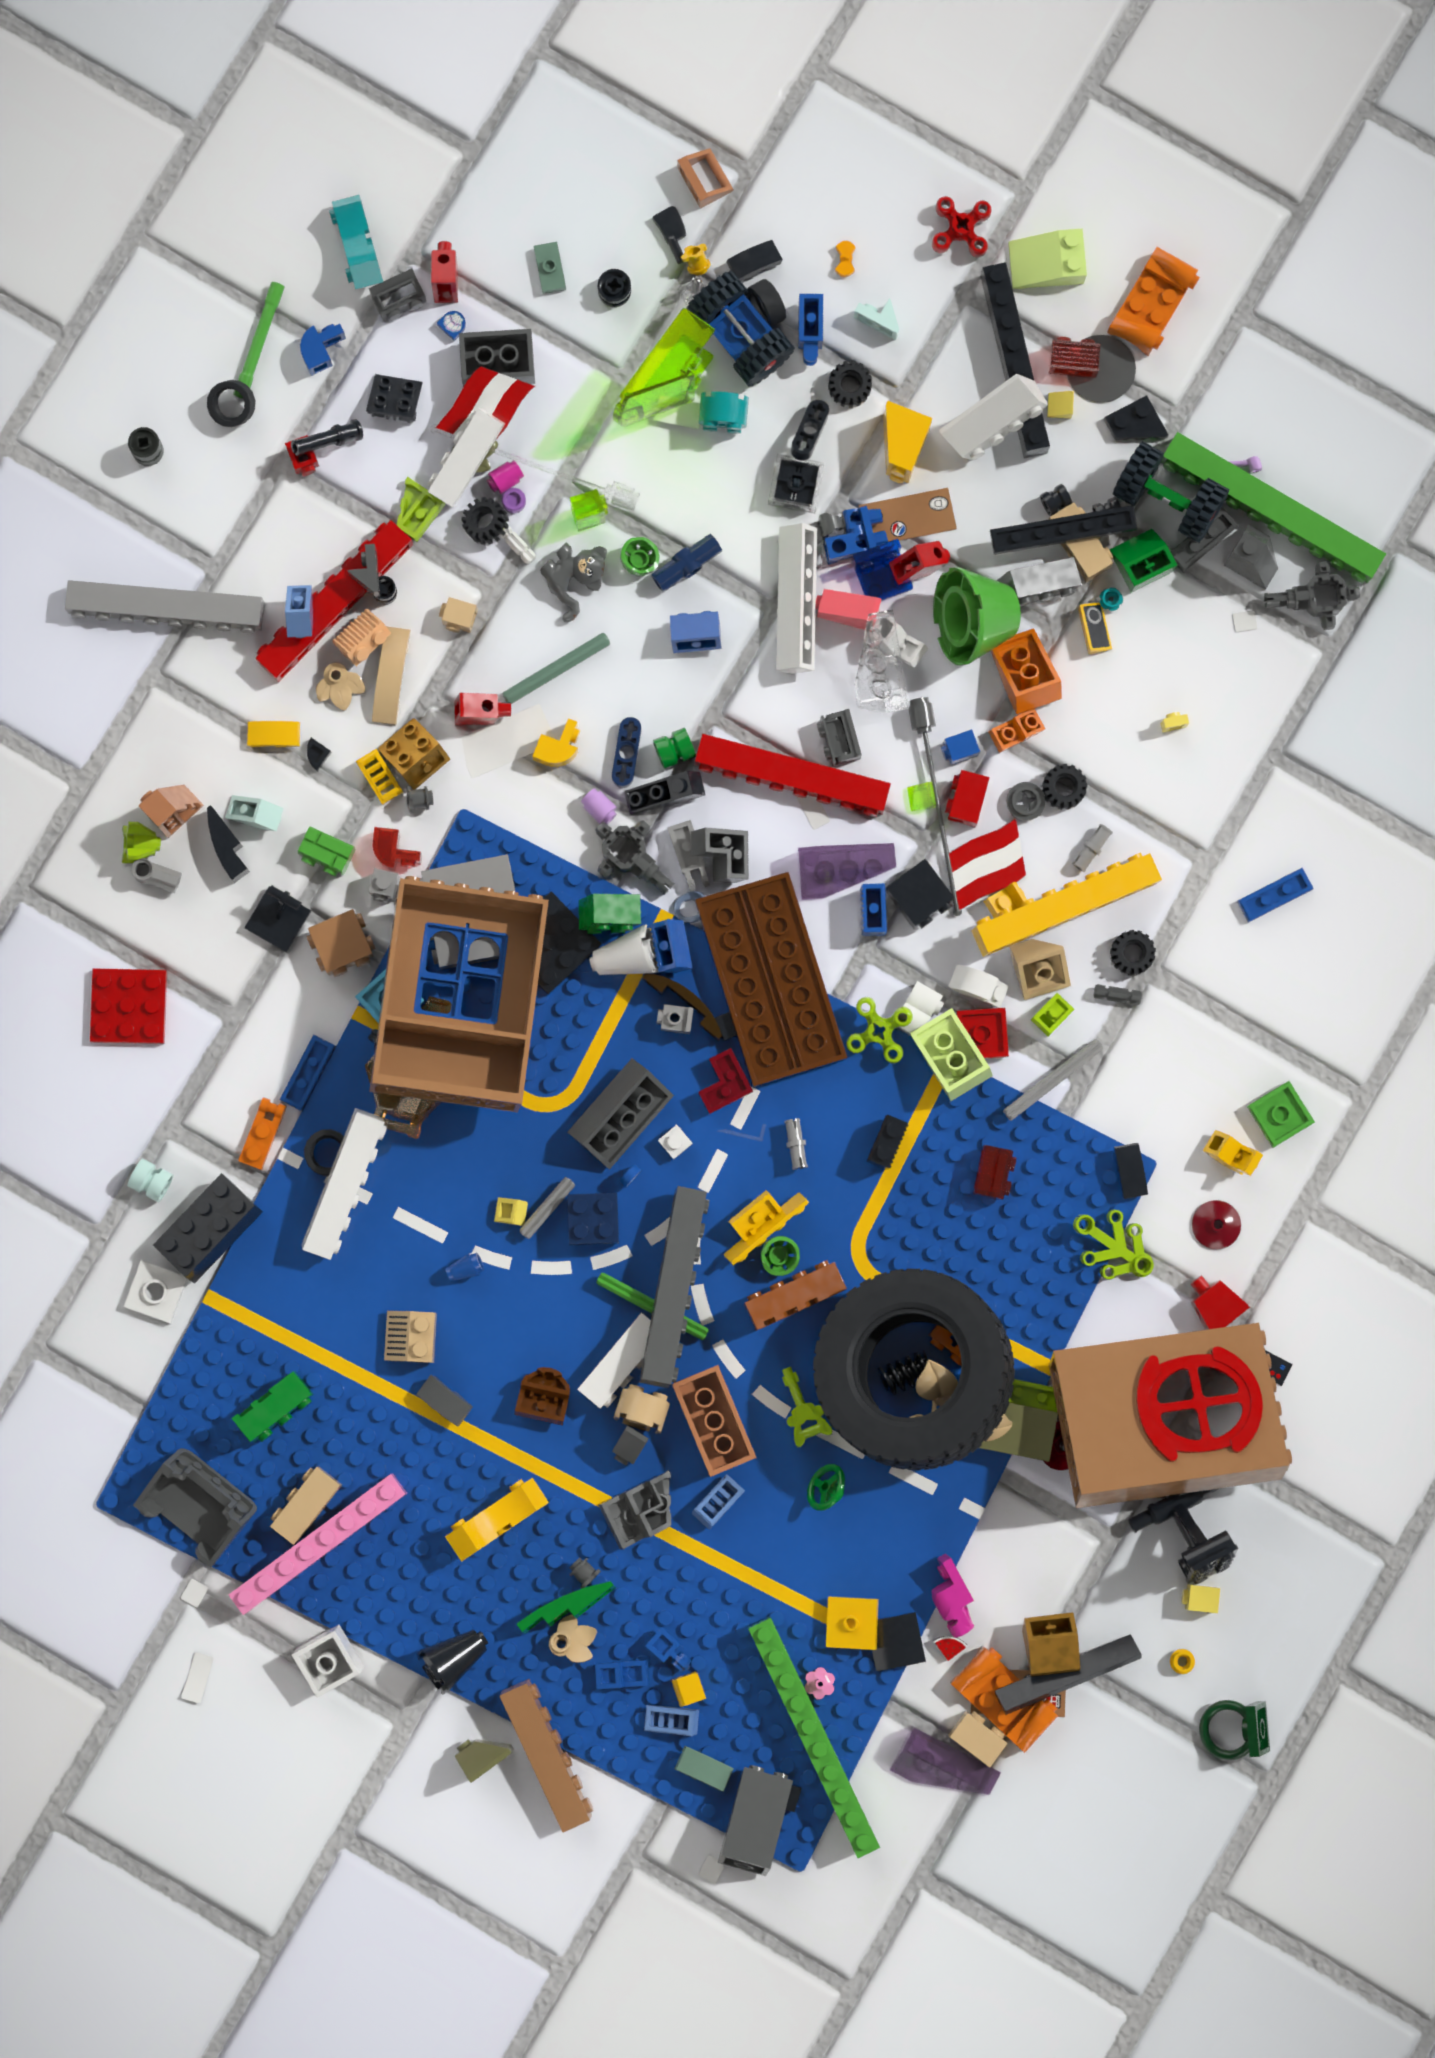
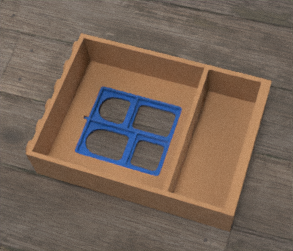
(452, 1054)

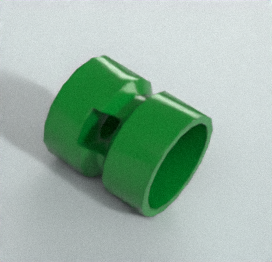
(675, 748)

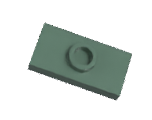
(549, 267)

